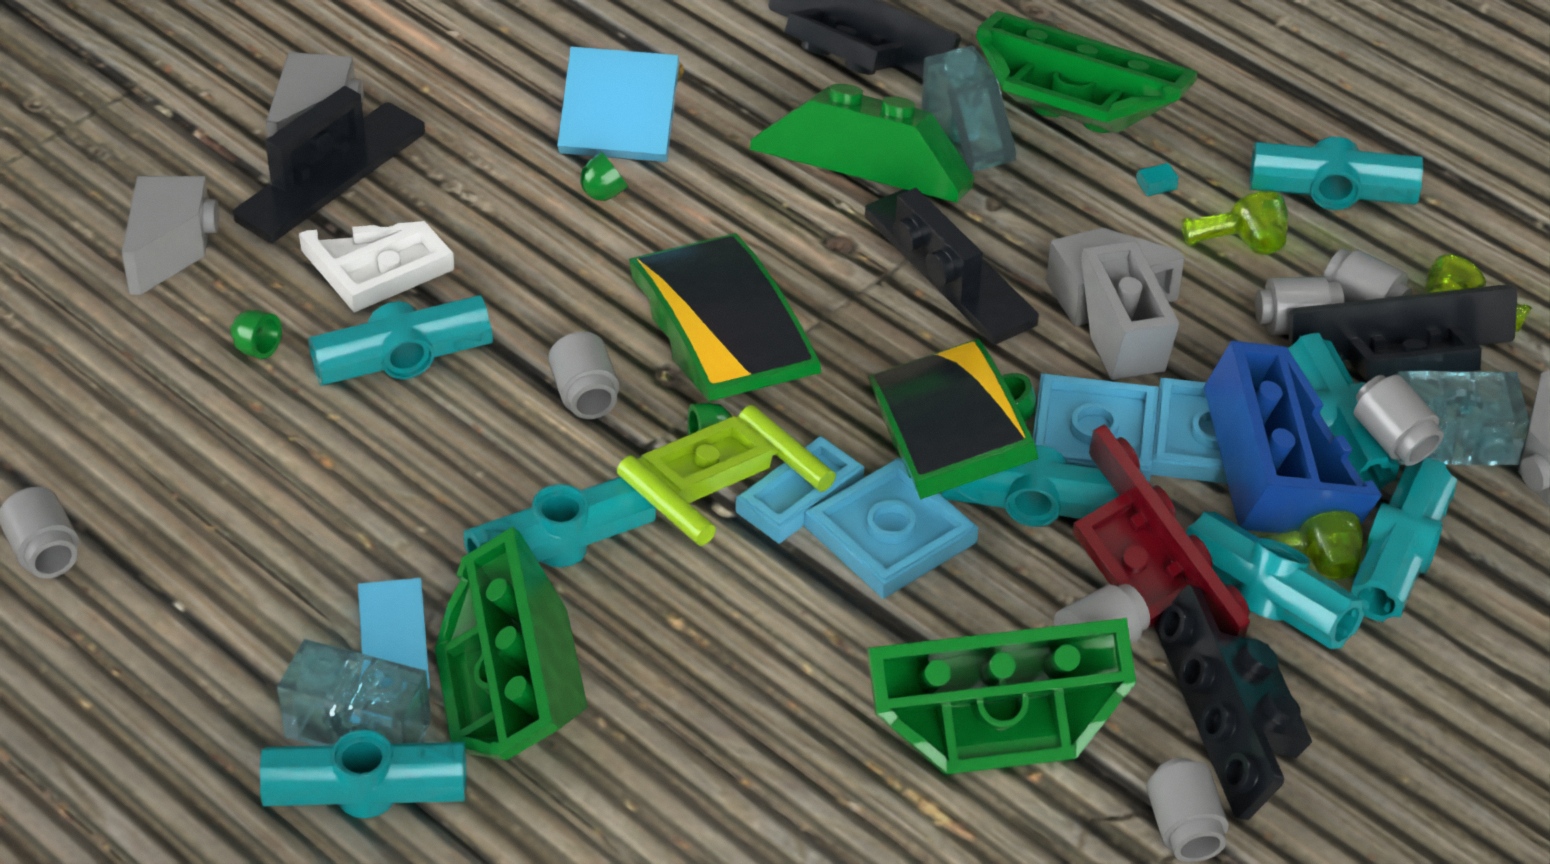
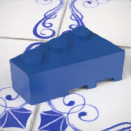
(1276, 444)

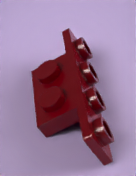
(1143, 544)

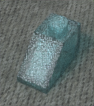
(968, 107)

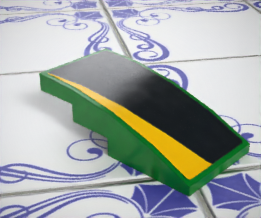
(724, 317)
(952, 418)

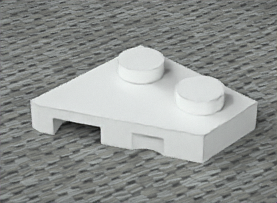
(378, 260)

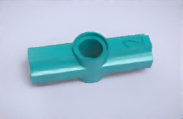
(1336, 173)
(400, 340)
(1338, 394)
(1040, 490)
(569, 520)
(1404, 539)
(1279, 581)
(363, 774)

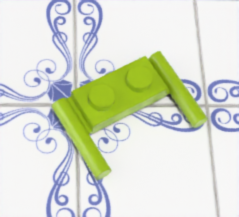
(714, 460)

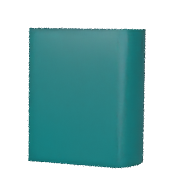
(1157, 179)

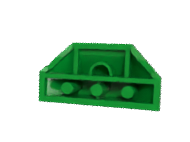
(1078, 75)
(870, 140)
(506, 652)
(1003, 693)

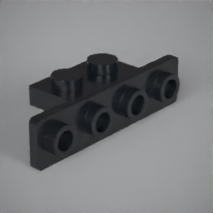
(866, 33)
(322, 158)
(951, 264)
(1413, 330)
(1234, 701)

